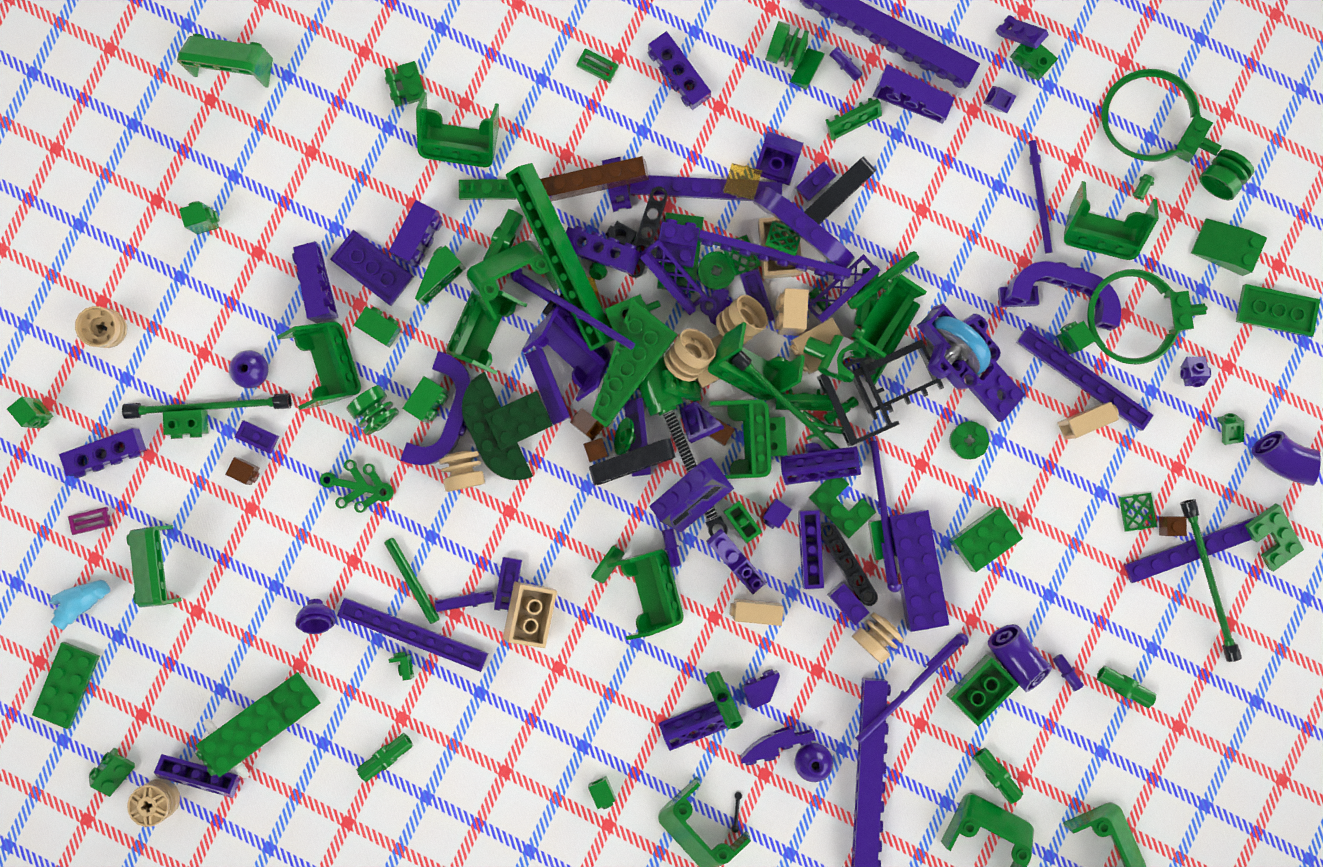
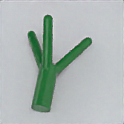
(826, 428)

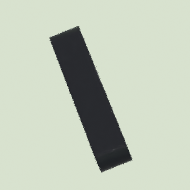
(840, 190)
(646, 222)
(632, 462)
(854, 570)

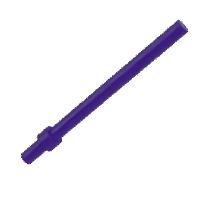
(1035, 161)

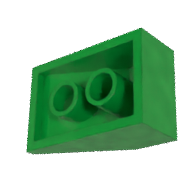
(1229, 246)
(439, 274)

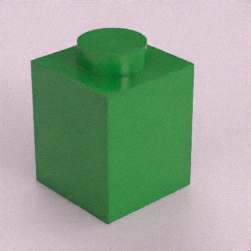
(602, 793)

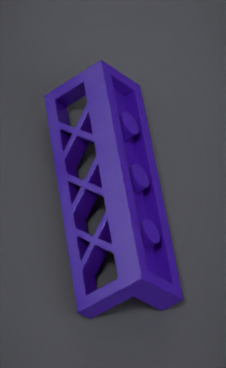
(670, 283)
(858, 284)
(547, 386)
(635, 410)
(820, 463)
(695, 719)

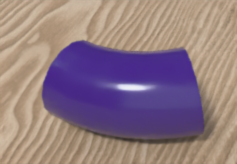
(1288, 458)
(1019, 657)

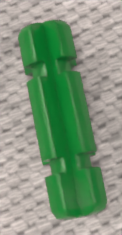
(851, 403)

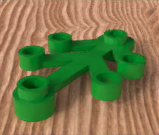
(359, 487)

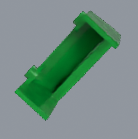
(225, 56)
(453, 142)
(1106, 234)
(483, 274)
(886, 315)
(475, 332)
(331, 359)
(778, 370)
(756, 437)
(148, 567)
(656, 592)
(978, 812)
(673, 819)
(1107, 821)

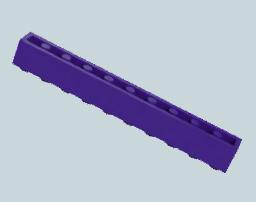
(898, 38)
(870, 776)

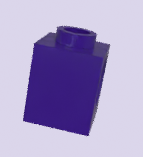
(999, 99)
(776, 514)

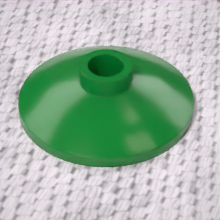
(624, 436)

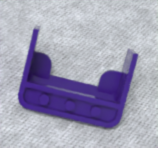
(565, 338)

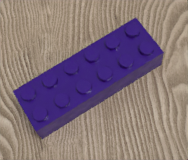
(918, 571)

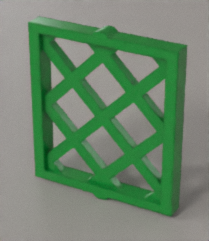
(780, 247)
(730, 259)
(1145, 517)

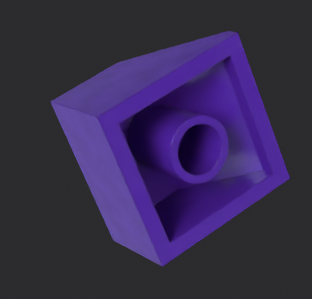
(779, 158)

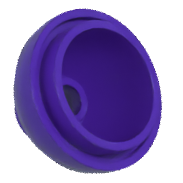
(256, 372)
(315, 617)
(813, 753)

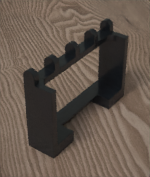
(919, 345)
(847, 430)

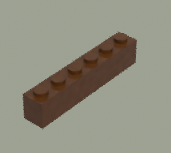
(596, 178)

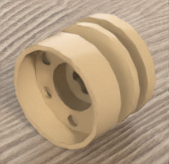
(743, 310)
(90, 324)
(690, 355)
(461, 471)
(878, 637)
(164, 800)

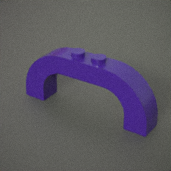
(804, 226)
(1077, 279)
(455, 423)

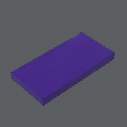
(372, 267)

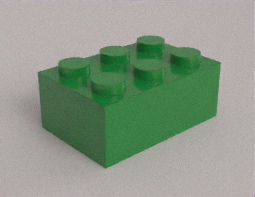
(985, 539)
(982, 690)

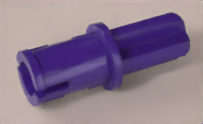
(846, 63)
(671, 547)
(1068, 672)

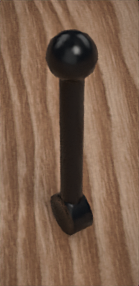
(738, 796)

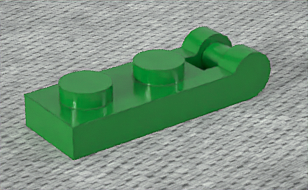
(684, 389)

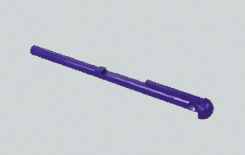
(518, 277)
(887, 547)
(959, 640)

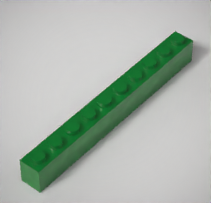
(558, 250)

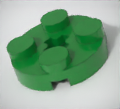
(707, 265)
(977, 432)

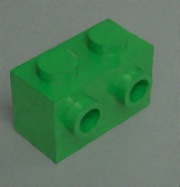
(1033, 60)
(199, 217)
(377, 326)
(185, 423)
(778, 436)

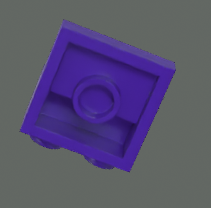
(680, 241)

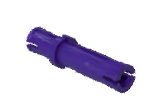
(473, 599)

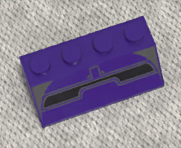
(692, 496)

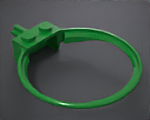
(1194, 135)
(1180, 306)

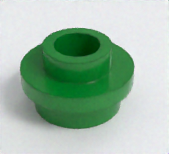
(597, 271)

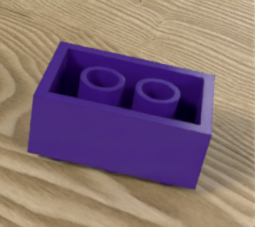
(416, 234)

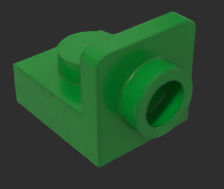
(1231, 429)
(406, 667)

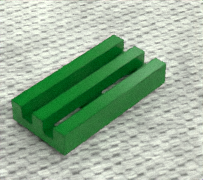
(614, 66)

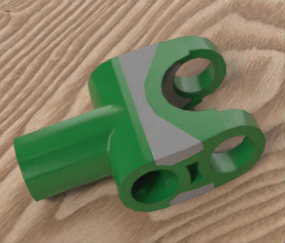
(833, 356)

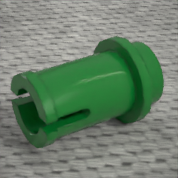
(1143, 187)
(821, 304)

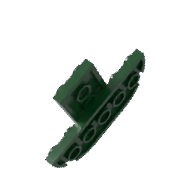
(500, 428)

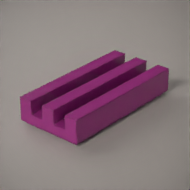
(105, 517)

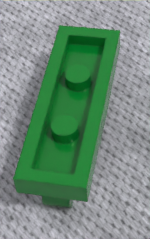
(854, 119)
(485, 189)
(807, 401)

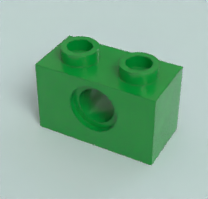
(1075, 337)
(30, 412)
(742, 521)

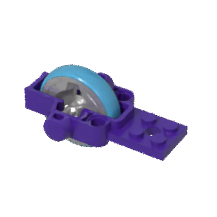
(966, 351)

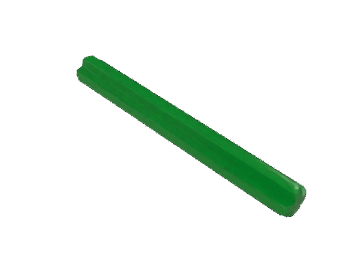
(878, 283)
(896, 337)
(411, 580)

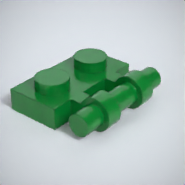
(410, 80)

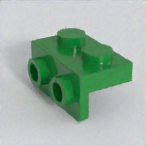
(110, 772)

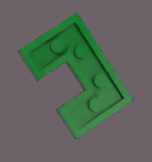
(846, 521)
(1275, 522)

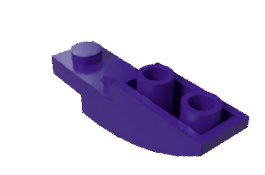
(736, 561)
(768, 745)

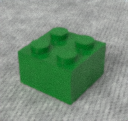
(426, 400)

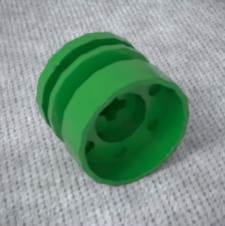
(787, 45)
(1226, 174)
(371, 408)

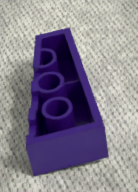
(913, 95)
(314, 283)

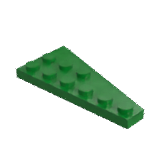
(630, 367)

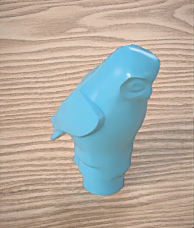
(76, 601)

